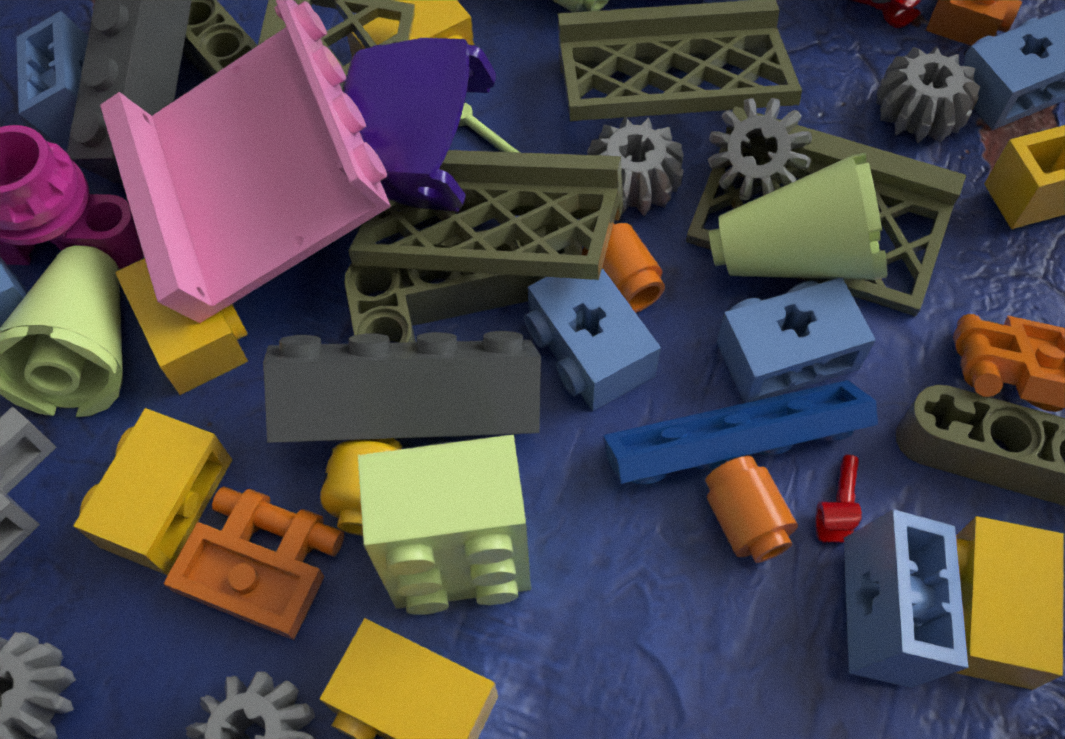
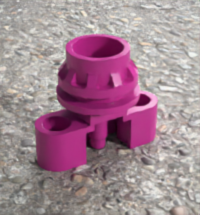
(50, 200)

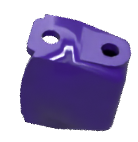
(412, 109)

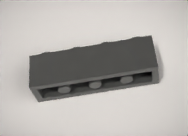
(131, 51)
(401, 387)

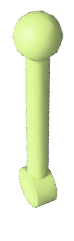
(468, 119)

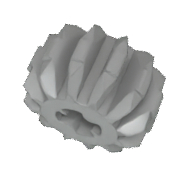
(927, 94)
(773, 133)
(648, 162)
(31, 687)
(257, 704)

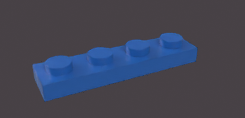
(748, 428)

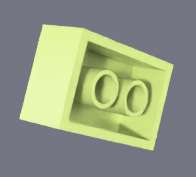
(446, 523)

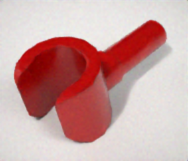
(897, 12)
(840, 518)

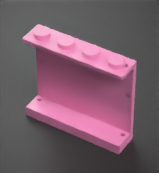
(246, 169)

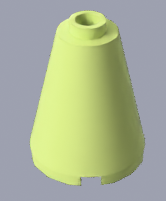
(807, 229)
(66, 337)

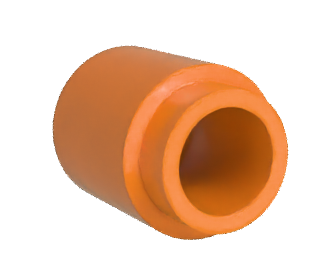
(632, 268)
(750, 509)

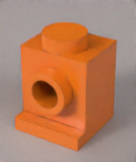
(972, 19)

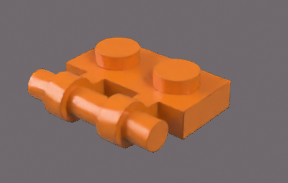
(1015, 354)
(250, 579)

